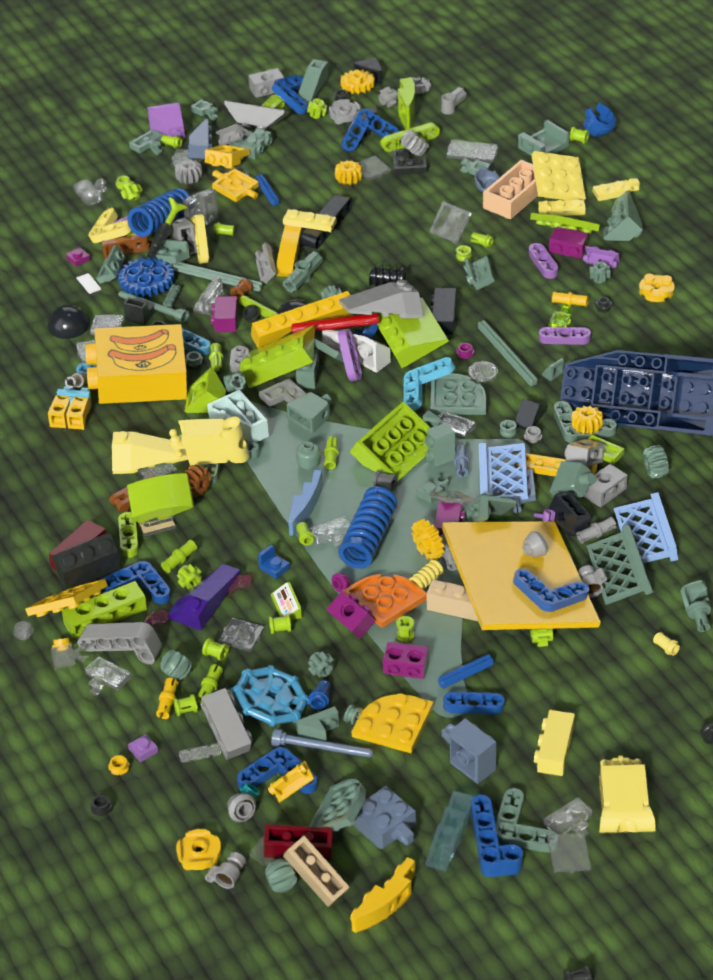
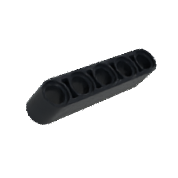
(337, 207)

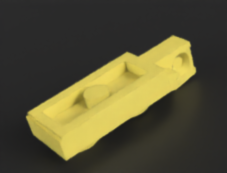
(615, 189)
(562, 208)

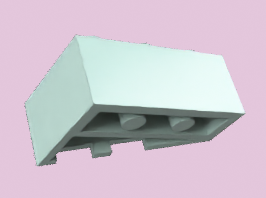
(237, 405)

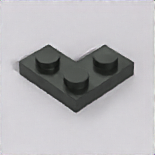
(404, 165)

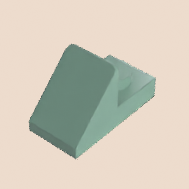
(317, 724)

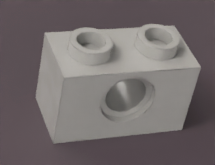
(262, 82)
(585, 452)
(608, 484)

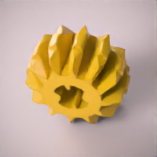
(348, 172)
(587, 420)

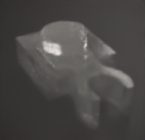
(65, 657)

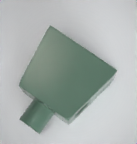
(309, 411)
(572, 478)

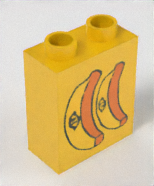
(137, 364)

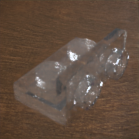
(208, 298)

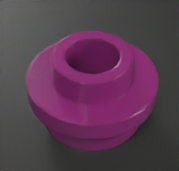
(465, 351)
(340, 582)

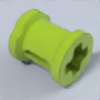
(579, 135)
(279, 624)
(405, 629)
(215, 649)
(185, 705)

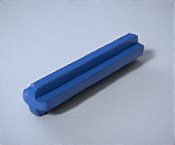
(267, 190)
(465, 671)

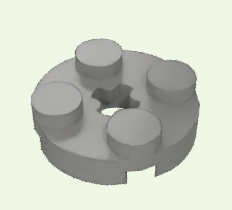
(343, 111)

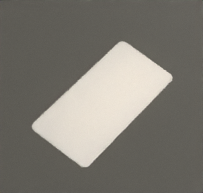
(88, 283)

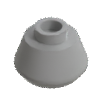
(535, 545)
(241, 807)

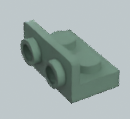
(173, 251)

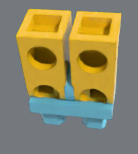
(70, 408)

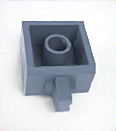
(471, 750)
(386, 819)

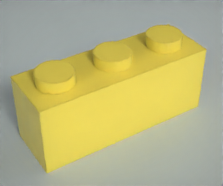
(554, 742)

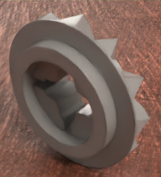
(421, 85)

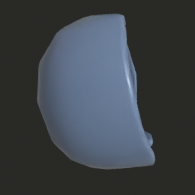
(485, 178)

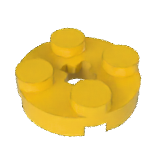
(663, 283)
(198, 860)

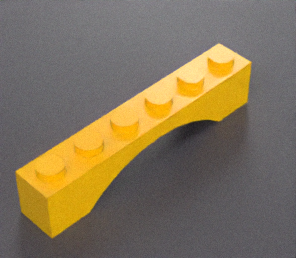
(277, 326)

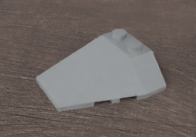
(388, 298)

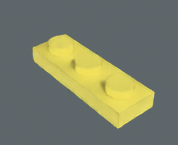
(309, 220)

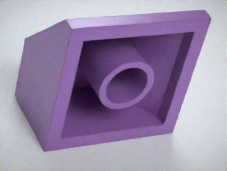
(167, 119)

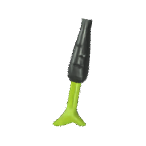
(164, 229)

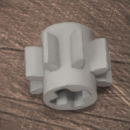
(388, 97)

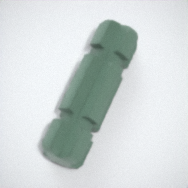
(171, 296)

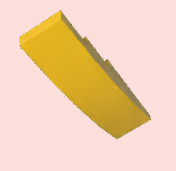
(288, 250)

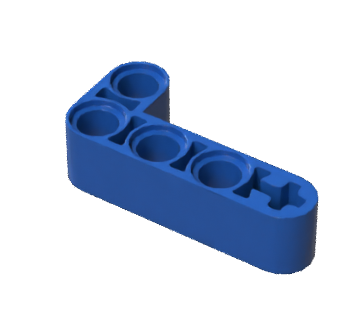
(492, 858)

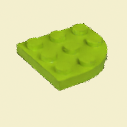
(564, 222)

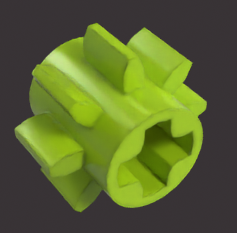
(317, 108)
(131, 191)
(189, 576)
(541, 636)

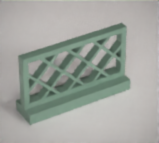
(636, 564)

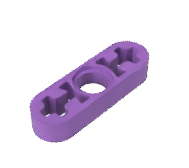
(543, 266)
(577, 335)
(349, 355)

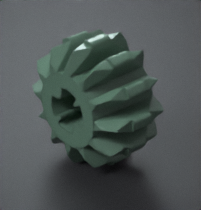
(655, 461)

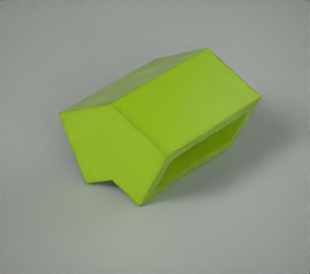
(274, 102)

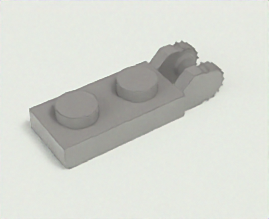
(265, 263)

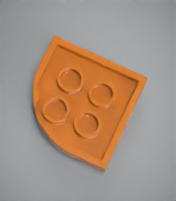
(387, 596)

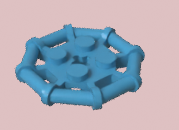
(270, 686)

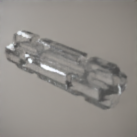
(200, 752)

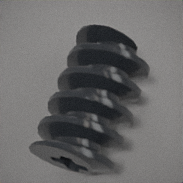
(385, 276)

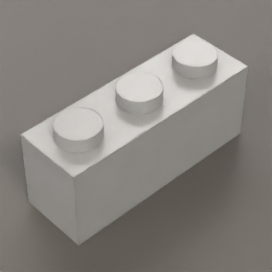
(226, 723)

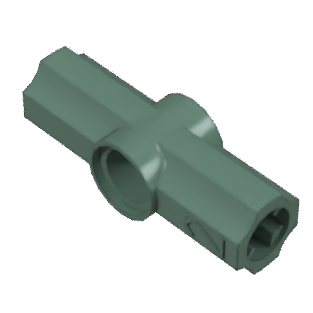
(302, 271)
(234, 381)

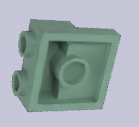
(255, 141)

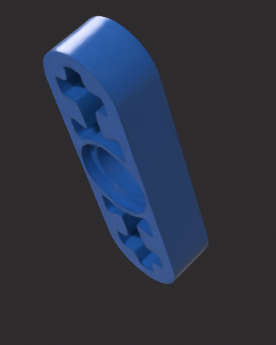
(466, 708)

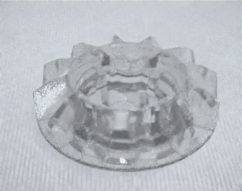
(488, 368)

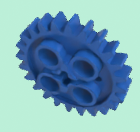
(146, 276)

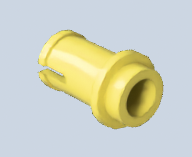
(670, 646)

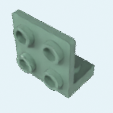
(485, 504)

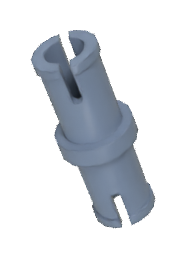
(461, 460)

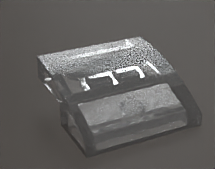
(202, 203)

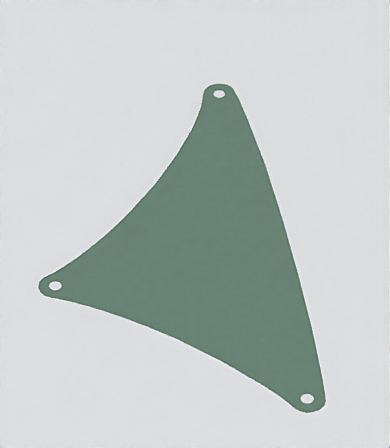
(397, 552)

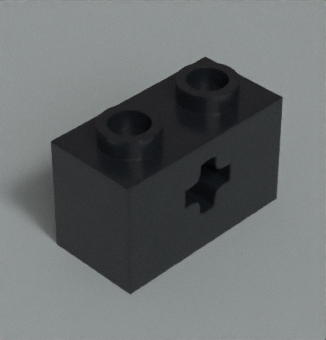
(569, 513)

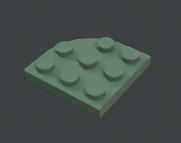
(457, 395)
(340, 805)

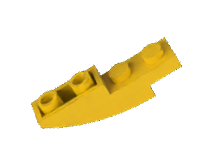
(384, 901)

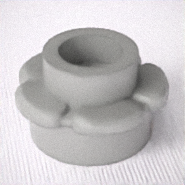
(533, 434)

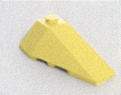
(140, 450)

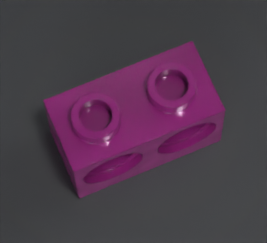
(405, 660)

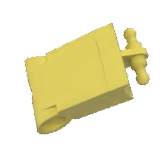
(210, 441)
(624, 797)

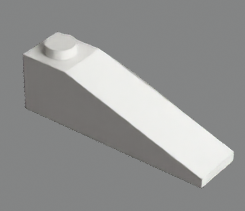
(370, 352)

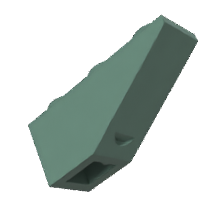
(313, 80)

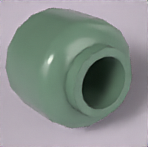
(308, 455)

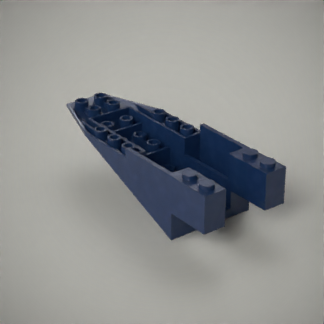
(644, 390)

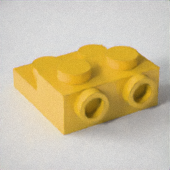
(225, 155)

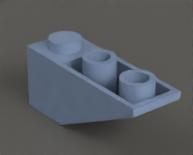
(199, 140)

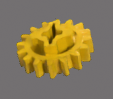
(357, 81)
(427, 539)

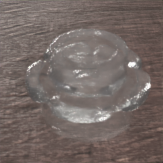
(23, 630)

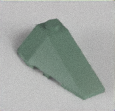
(625, 220)

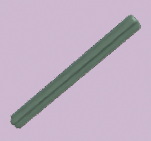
(210, 274)
(507, 352)

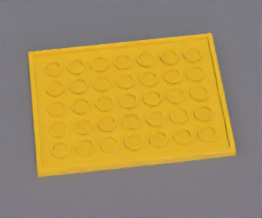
(487, 562)

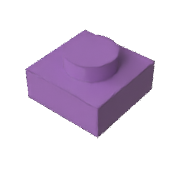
(143, 748)

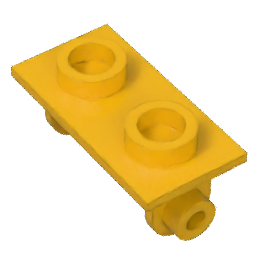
(291, 782)

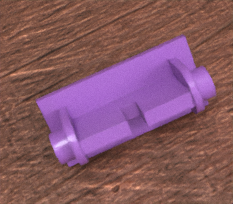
(595, 254)

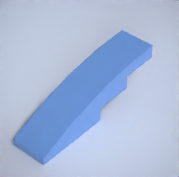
(304, 504)

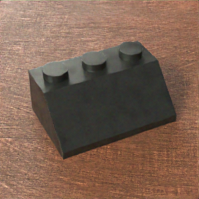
(87, 561)

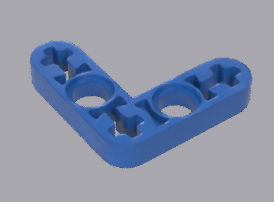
(286, 88)
(363, 124)
(142, 573)
(548, 599)
(275, 766)

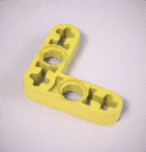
(106, 228)
(200, 236)

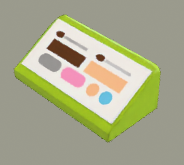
(286, 602)

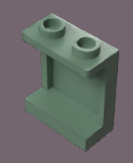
(549, 140)

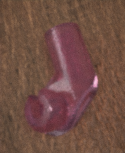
(241, 582)
(156, 617)

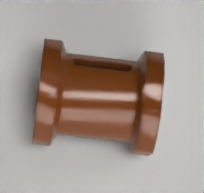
(241, 289)

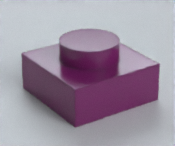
(78, 257)

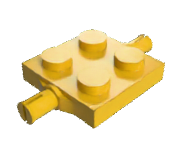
(235, 185)

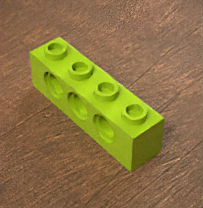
(105, 608)

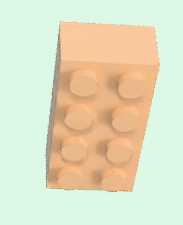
(511, 191)

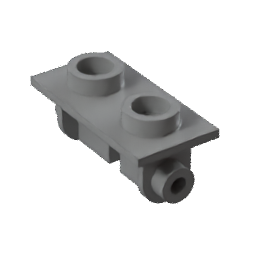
(231, 134)

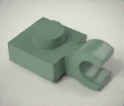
(203, 107)
(474, 166)

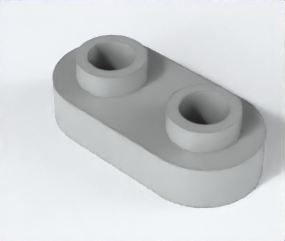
(237, 355)

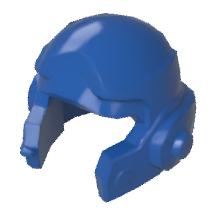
(601, 124)

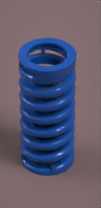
(154, 212)
(357, 532)

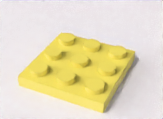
(558, 176)

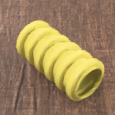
(429, 572)

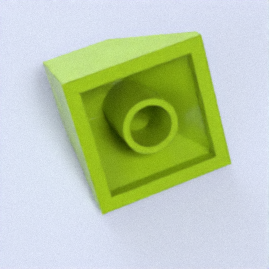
(204, 391)

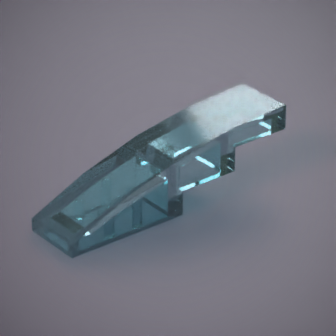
(449, 831)

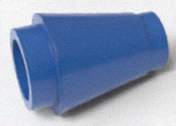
(320, 696)

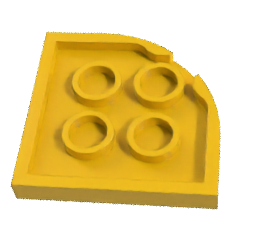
(71, 598)
(394, 721)

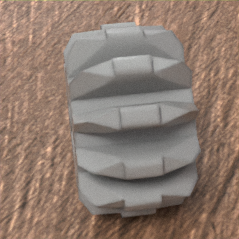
(414, 142)
(188, 171)

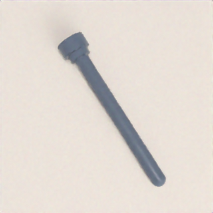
(280, 738)

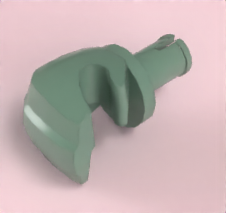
(696, 603)

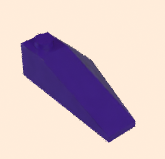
(203, 599)

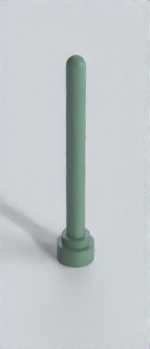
(181, 315)

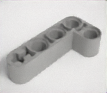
(122, 637)

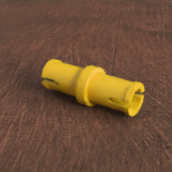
(570, 299)
(166, 698)

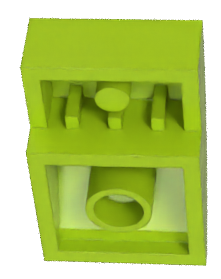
(406, 102)
(160, 497)

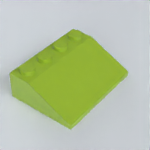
(411, 336)
(278, 357)
(393, 443)

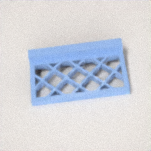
(486, 470)
(660, 523)

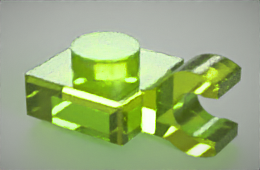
(561, 318)

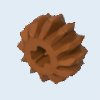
(199, 479)

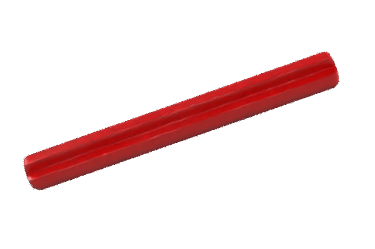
(337, 323)

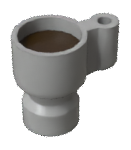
(593, 579)
(228, 872)

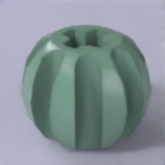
(176, 665)
(280, 876)

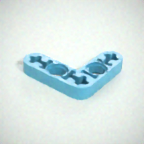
(416, 377)

